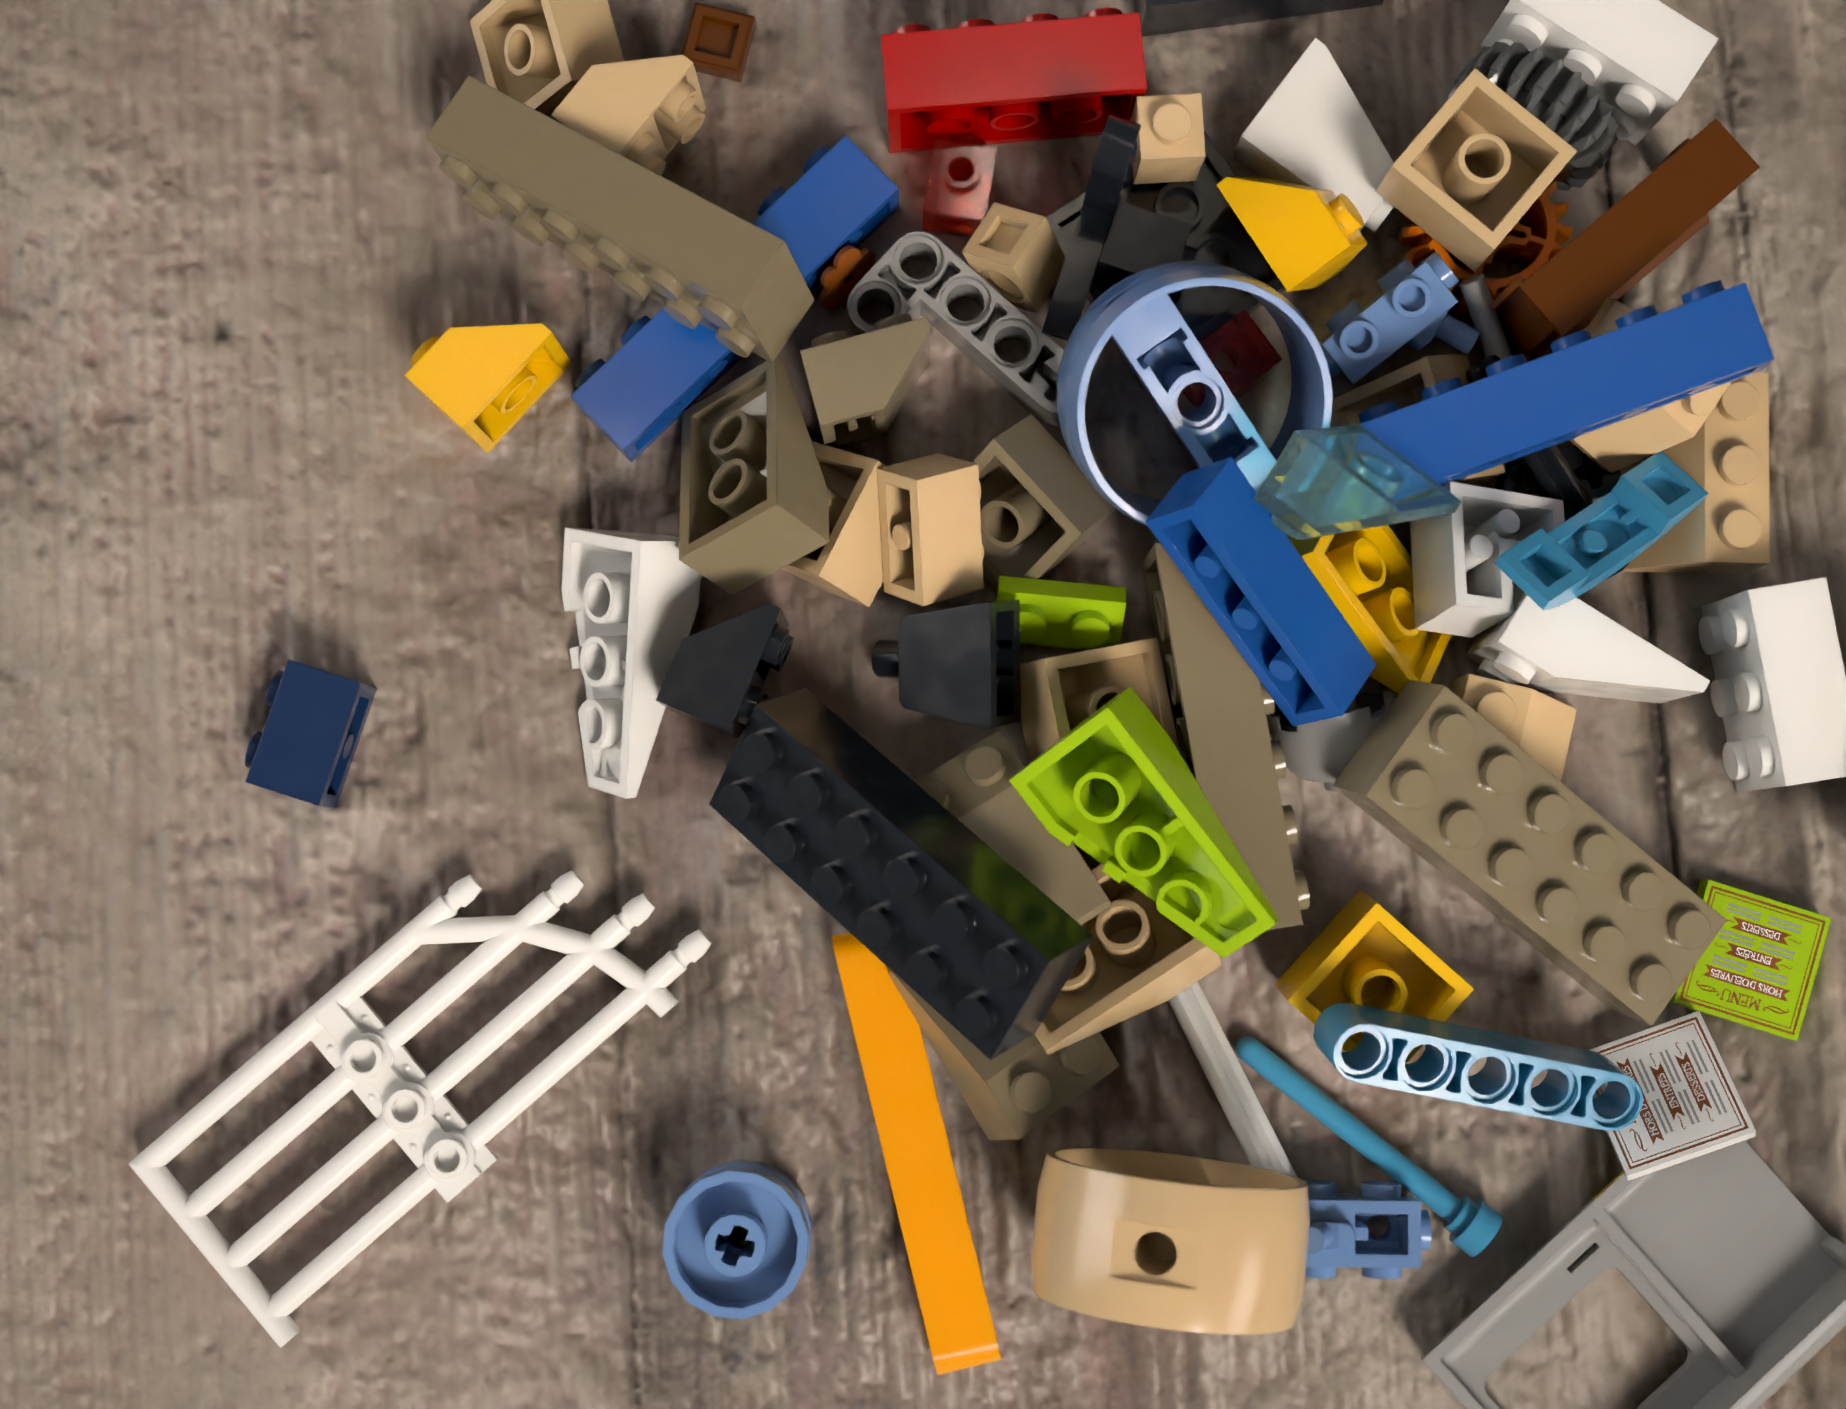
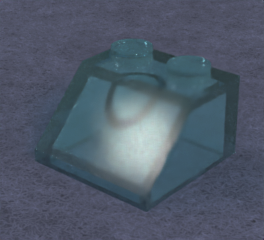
(1345, 483)

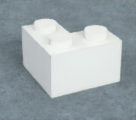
(1455, 555)

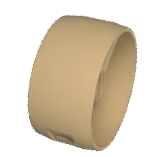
(1170, 1240)

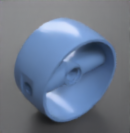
(1169, 358)

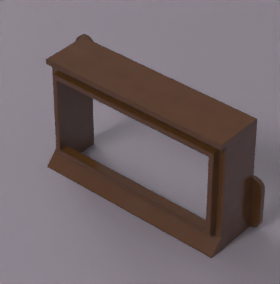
(1623, 242)

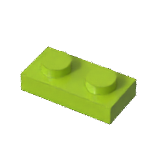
(1066, 612)

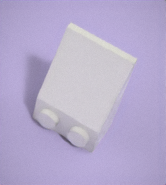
(1579, 654)

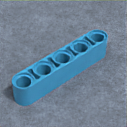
(1502, 1082)

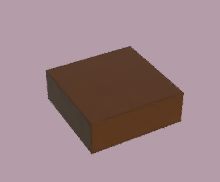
(719, 41)

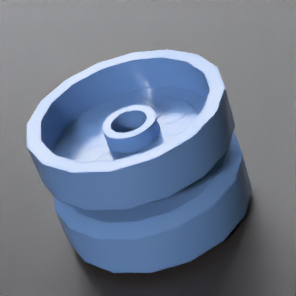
(731, 1277)

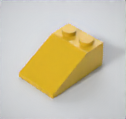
(1372, 587)

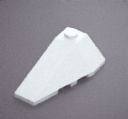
(630, 616)

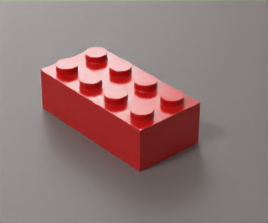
(1011, 79)

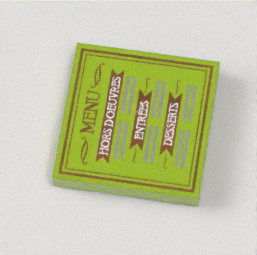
(1758, 962)

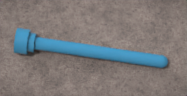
(1469, 1222)

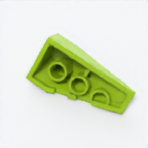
(1138, 811)

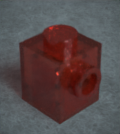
(958, 185)

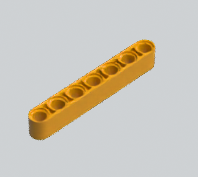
(918, 1162)

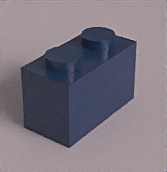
(309, 734)

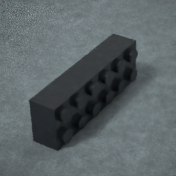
(899, 871)

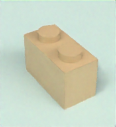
(930, 528)

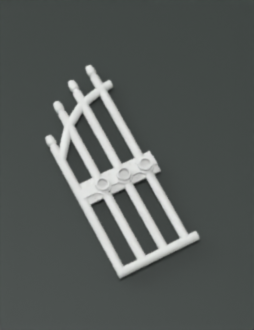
(397, 1089)

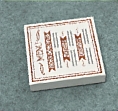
(1686, 1093)

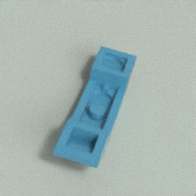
(1604, 535)

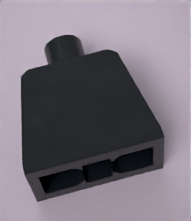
(957, 663)

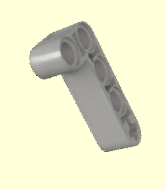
(974, 338)

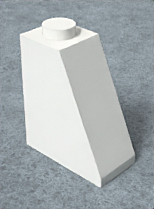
(1319, 137)

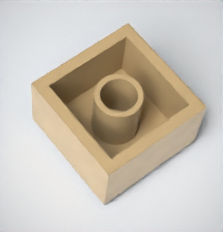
(1475, 170)

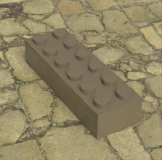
(622, 220)
(1225, 734)
(1529, 850)

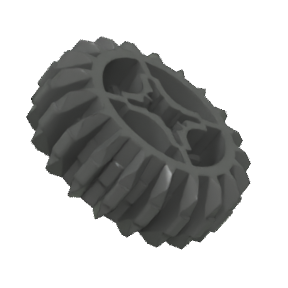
(1556, 99)

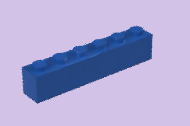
(671, 366)
(1578, 386)

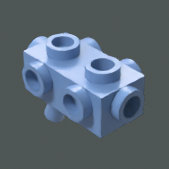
(1406, 311)
(1341, 1236)

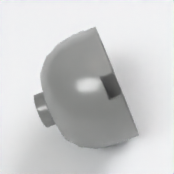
(1325, 747)

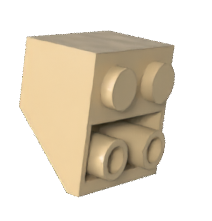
(637, 107)

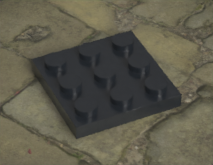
(1214, 233)

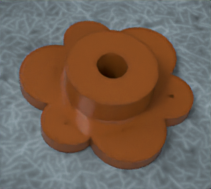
(843, 274)

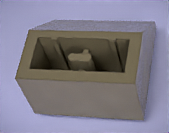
(865, 378)

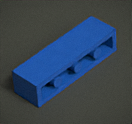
(1261, 593)

